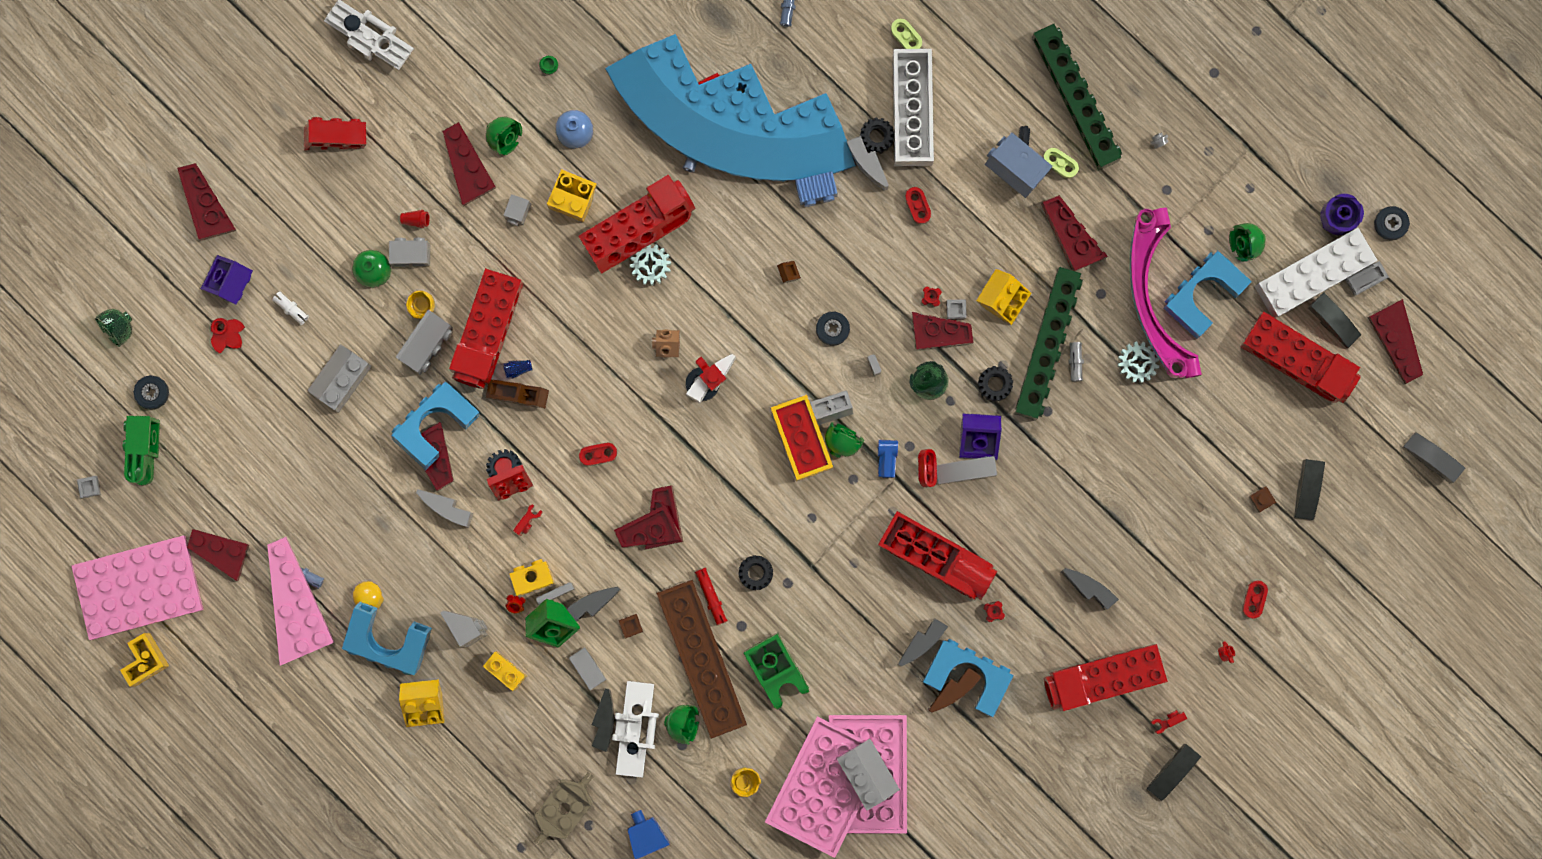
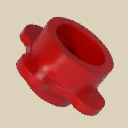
(931, 291)
(515, 604)
(999, 612)
(1226, 652)

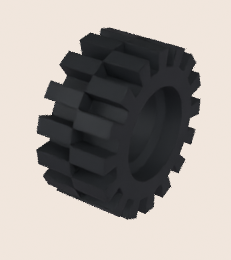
(883, 126)
(995, 372)
(755, 584)

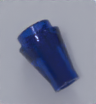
(516, 368)

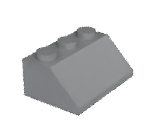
(424, 342)
(339, 378)
(464, 628)
(868, 774)

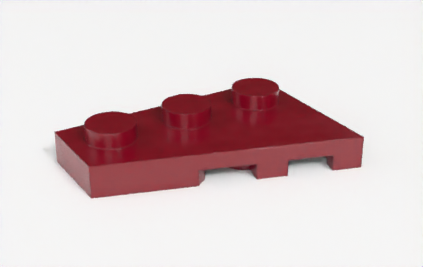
(219, 551)

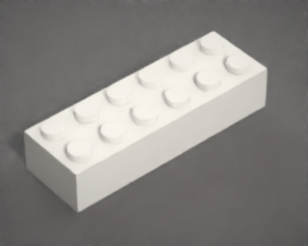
(913, 107)
(1315, 273)

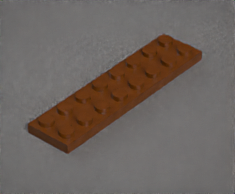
(701, 659)

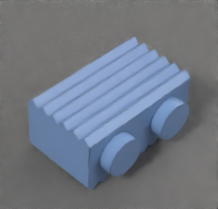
(816, 189)

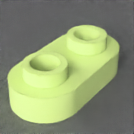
(907, 35)
(1061, 162)

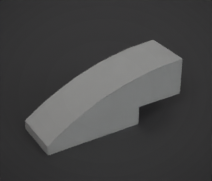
(867, 162)
(966, 470)
(446, 508)

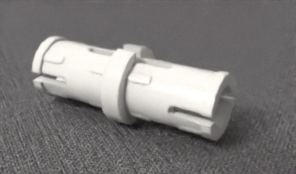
(290, 308)

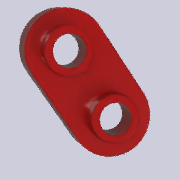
(918, 206)
(598, 454)
(927, 468)
(1257, 600)

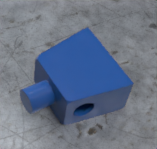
(646, 835)

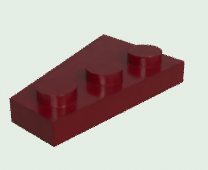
(939, 332)
(440, 471)
(661, 497)
(649, 529)

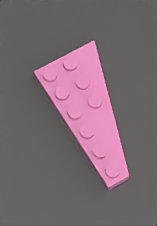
(297, 614)

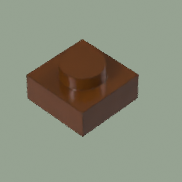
(788, 271)
(1262, 499)
(631, 626)

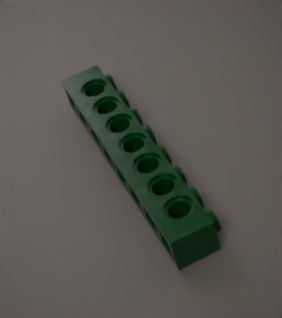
(1054, 35)
(1063, 277)

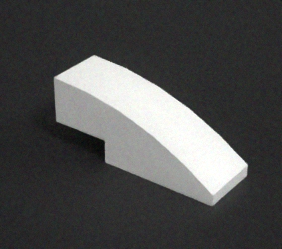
(699, 388)

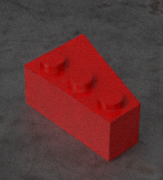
(334, 133)

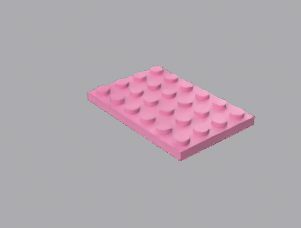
(137, 587)
(889, 734)
(817, 796)

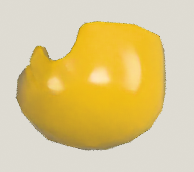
(419, 303)
(368, 593)
(745, 782)

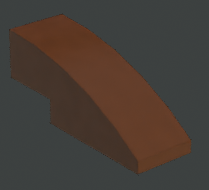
(517, 393)
(954, 691)

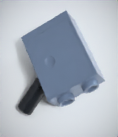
(1018, 162)

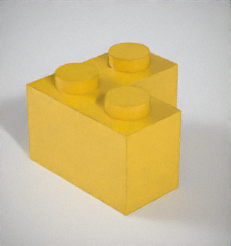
(148, 662)

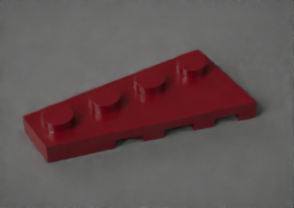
(468, 169)
(206, 211)
(1074, 240)
(1397, 338)

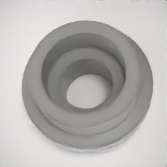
(1159, 140)

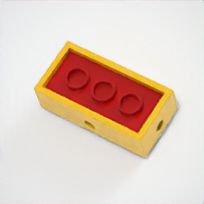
(801, 438)

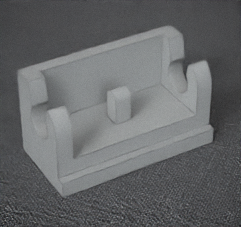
(832, 407)

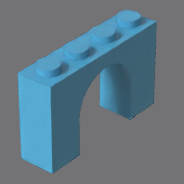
(1216, 269)
(443, 400)
(360, 642)
(995, 678)

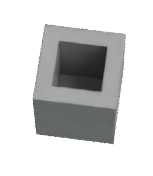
(517, 210)

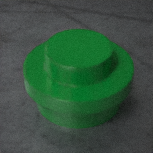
(548, 65)

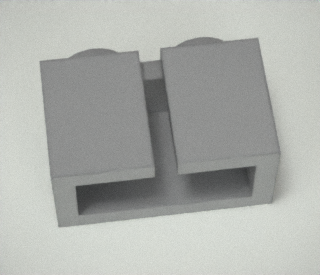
(409, 252)

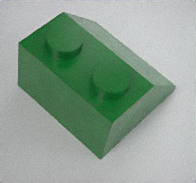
(550, 624)

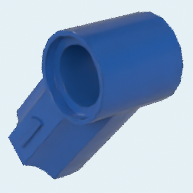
(887, 458)

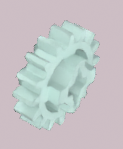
(642, 265)
(1139, 371)

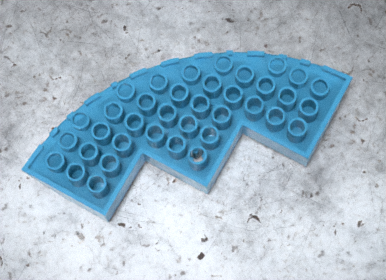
(724, 125)

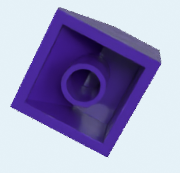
(227, 279)
(980, 436)

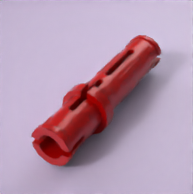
(711, 597)

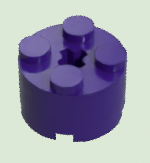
(1333, 221)

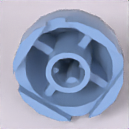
(574, 129)

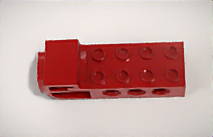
(639, 224)
(486, 329)
(1302, 359)
(938, 557)
(1105, 678)

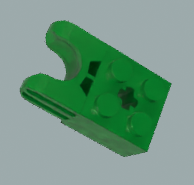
(140, 448)
(775, 674)

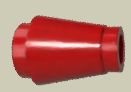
(415, 218)

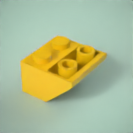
(572, 195)
(1003, 296)
(421, 703)

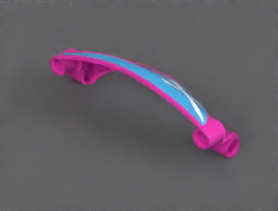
(1143, 244)

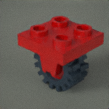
(507, 475)

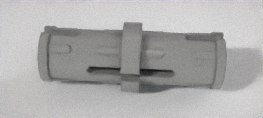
(1076, 361)

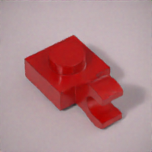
(711, 375)
(524, 524)
(1173, 718)

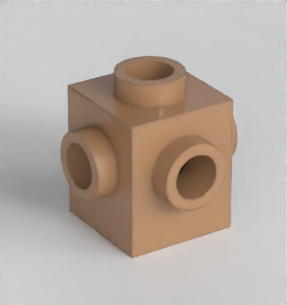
(666, 343)

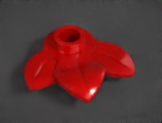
(228, 336)

